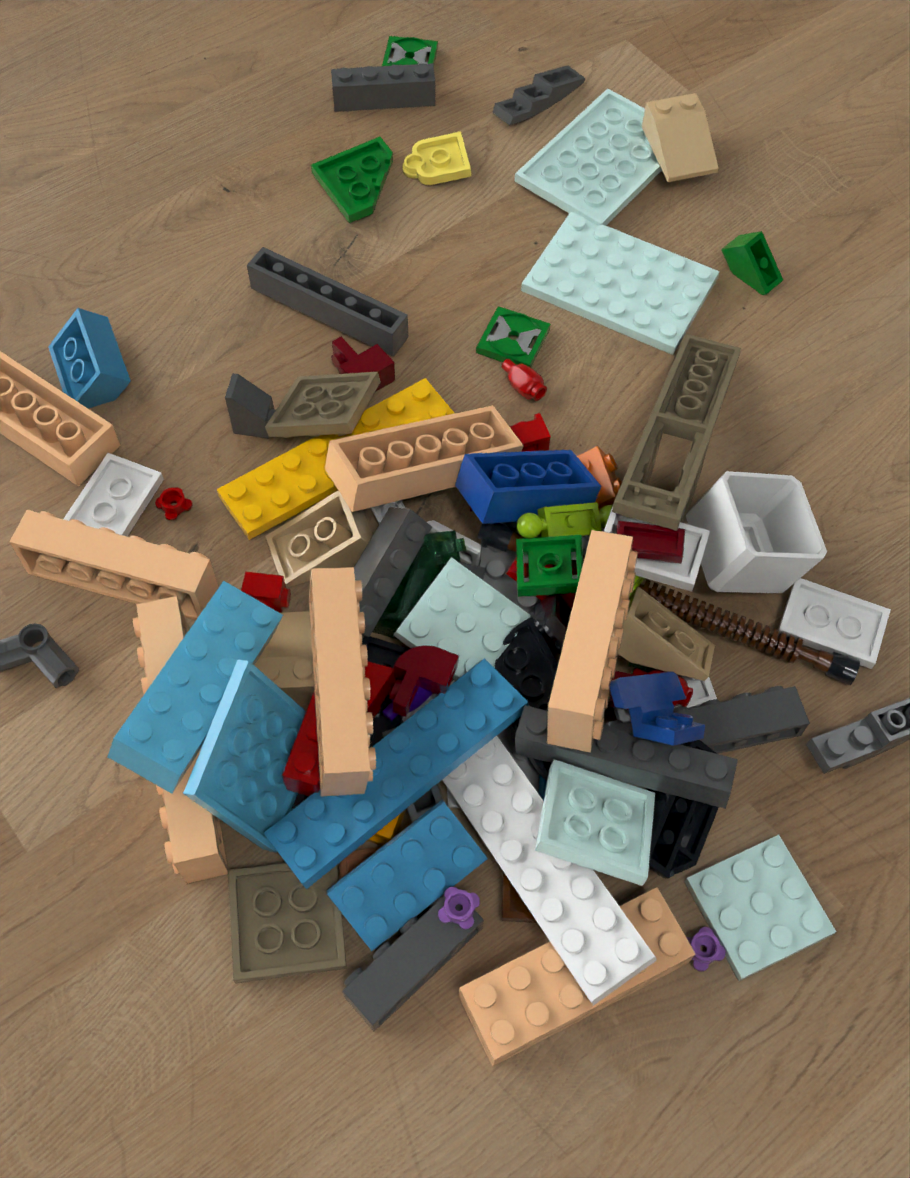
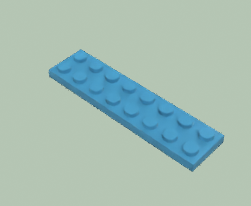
(407, 766)

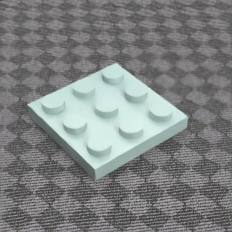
(462, 617)
(596, 822)
(759, 907)

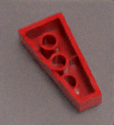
(302, 768)

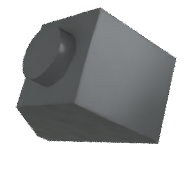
(248, 407)

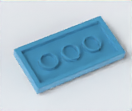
(406, 875)

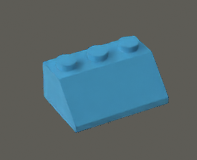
(89, 359)

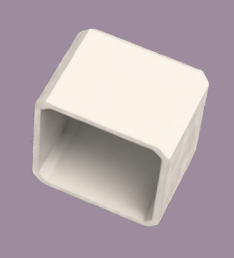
(758, 533)

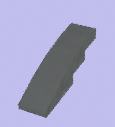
(543, 93)

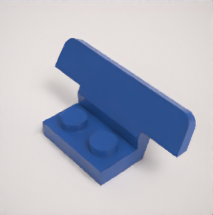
(652, 708)

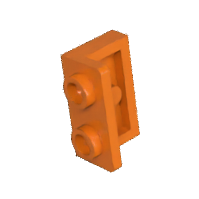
(602, 468)

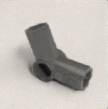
(47, 656)

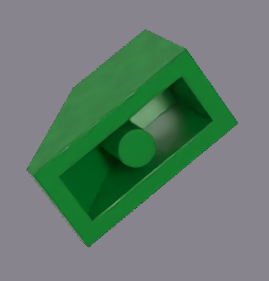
(753, 262)

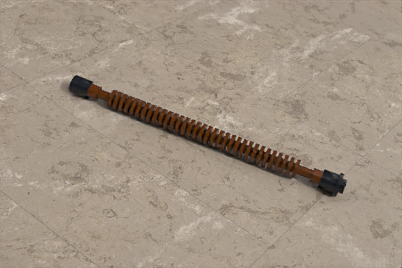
(834, 665)

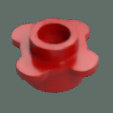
(170, 496)

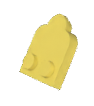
(438, 160)

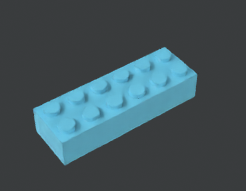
(181, 702)

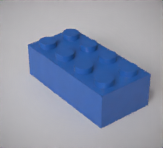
(517, 483)

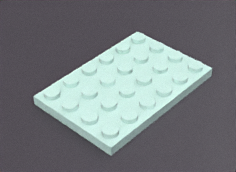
(594, 161)
(621, 282)

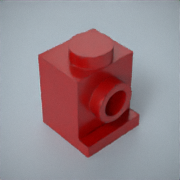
(533, 434)
(267, 589)

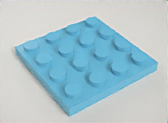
(246, 755)

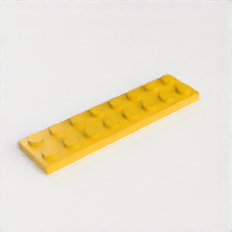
(299, 475)

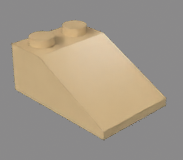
(680, 137)
(319, 538)
(663, 640)
(289, 657)

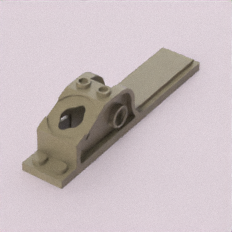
(684, 410)

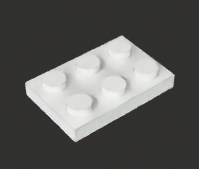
(116, 495)
(670, 573)
(834, 621)

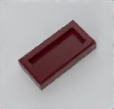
(654, 541)

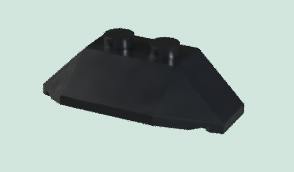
(679, 829)

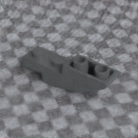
(862, 739)

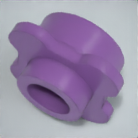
(459, 897)
(706, 938)

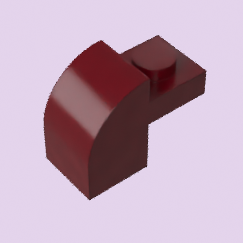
(370, 360)
(424, 668)

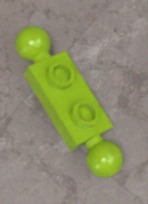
(564, 520)

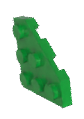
(355, 177)

